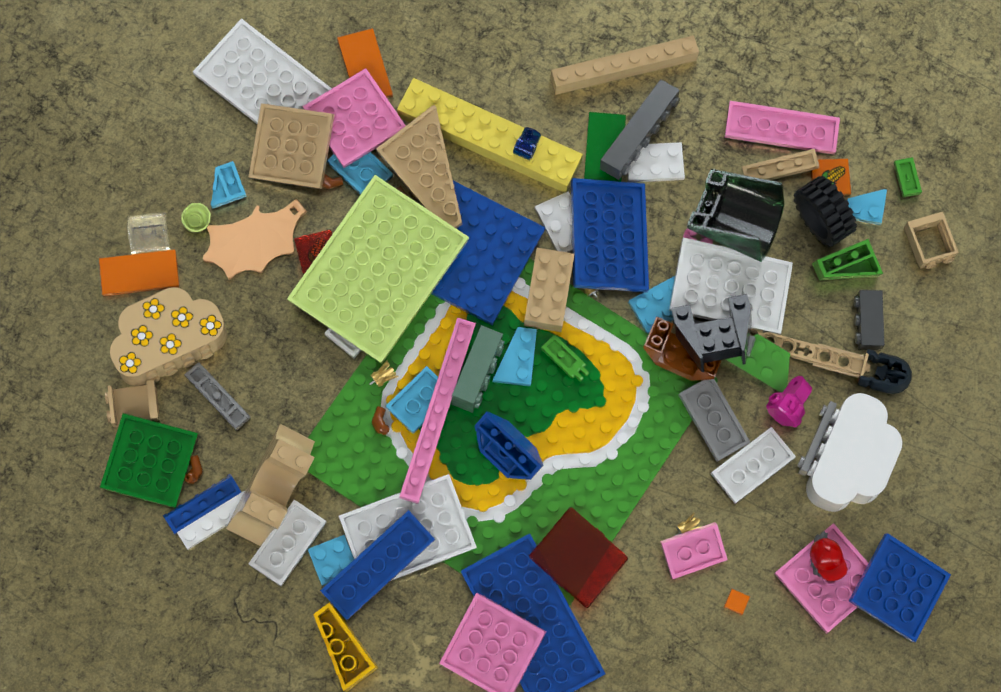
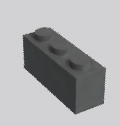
(869, 319)

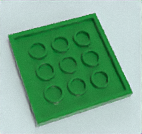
(149, 460)

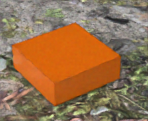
(736, 602)

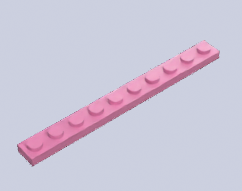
(437, 411)

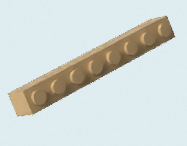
(624, 65)

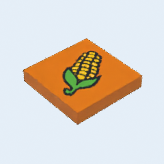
(836, 171)

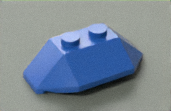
(507, 448)

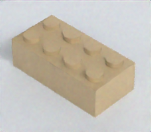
(549, 290)

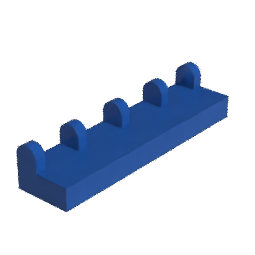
(202, 504)

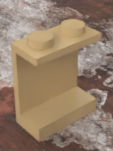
(134, 401)

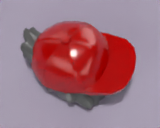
(827, 558)

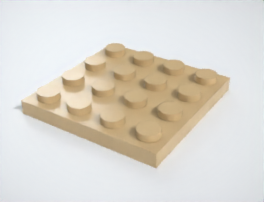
(291, 146)

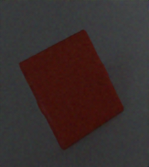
(578, 557)

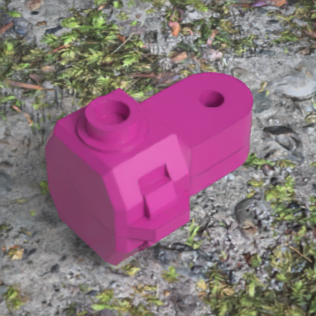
(788, 406)

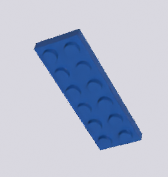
(377, 565)

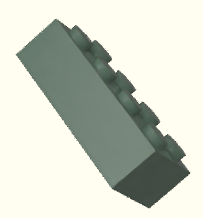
(477, 368)

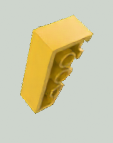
(346, 651)

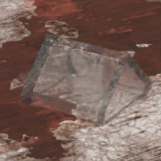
(148, 232)

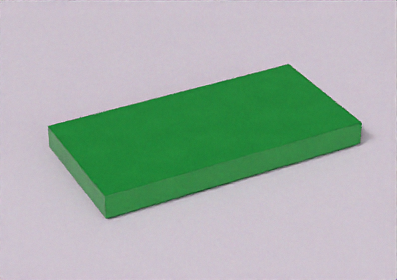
(601, 134)

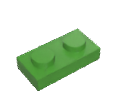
(907, 177)

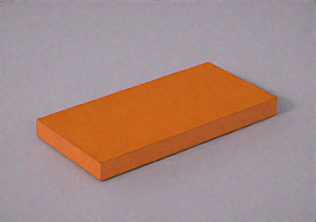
(361, 52)
(139, 272)

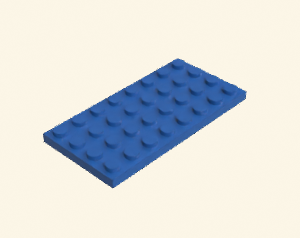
(518, 584)

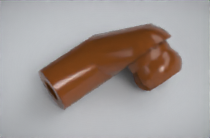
(332, 182)

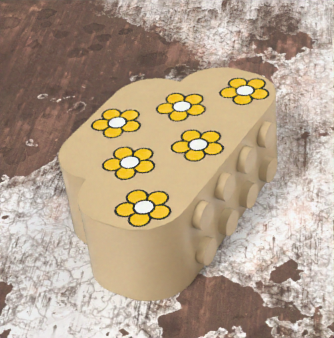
(165, 335)

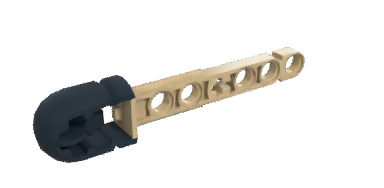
(895, 380)

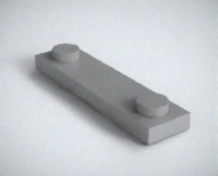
(217, 396)
(805, 462)

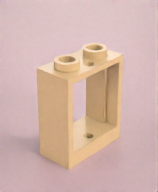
(926, 222)

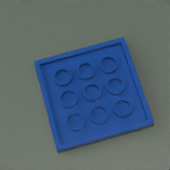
(899, 587)

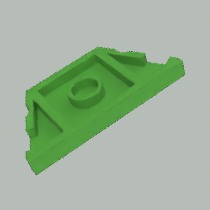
(766, 363)

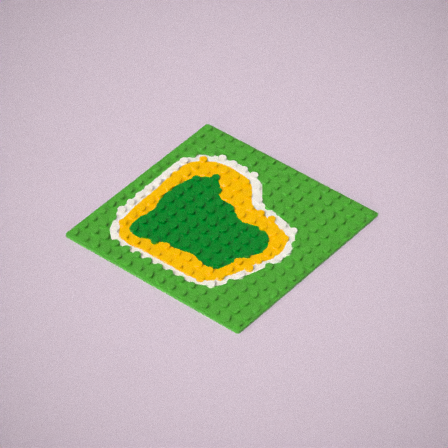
(594, 435)

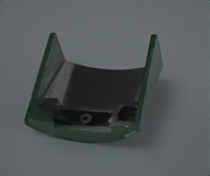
(739, 212)

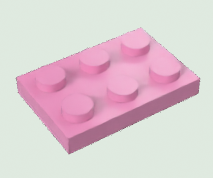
(693, 550)

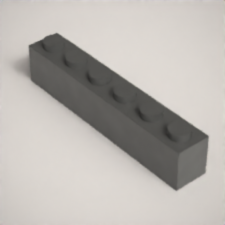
(640, 129)

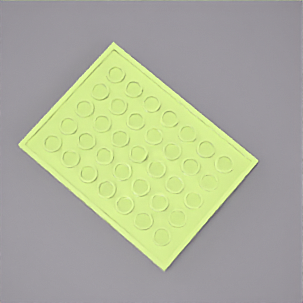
(378, 269)

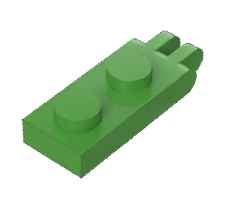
(564, 358)

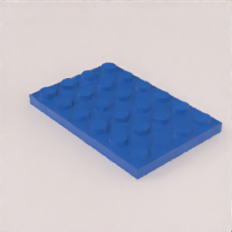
(609, 235)

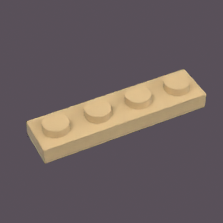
(783, 166)

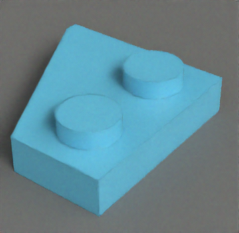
(226, 185)
(869, 207)

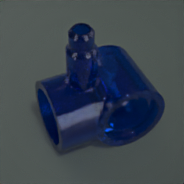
(527, 143)

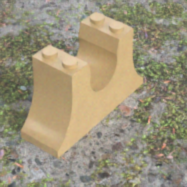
(271, 485)

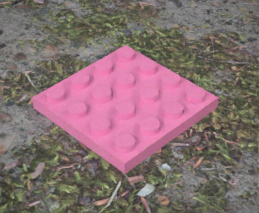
(361, 117)
(823, 599)
(492, 646)

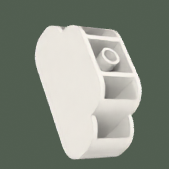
(855, 455)

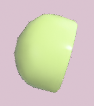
(195, 217)

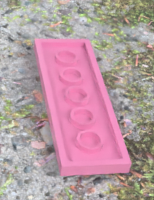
(782, 127)

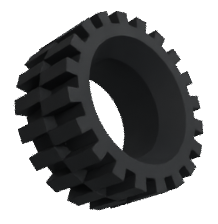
(825, 211)

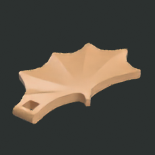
(254, 240)

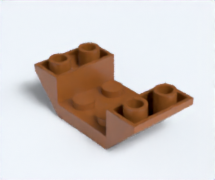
(670, 354)

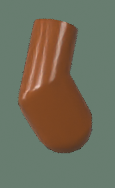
(378, 422)
(195, 472)

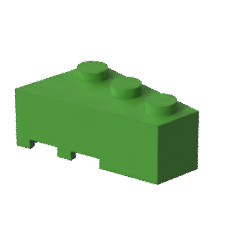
(849, 263)

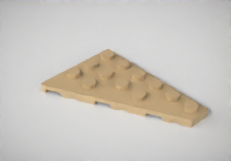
(422, 164)

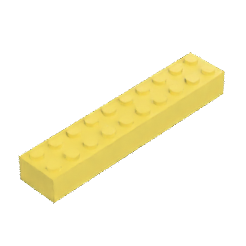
(491, 135)

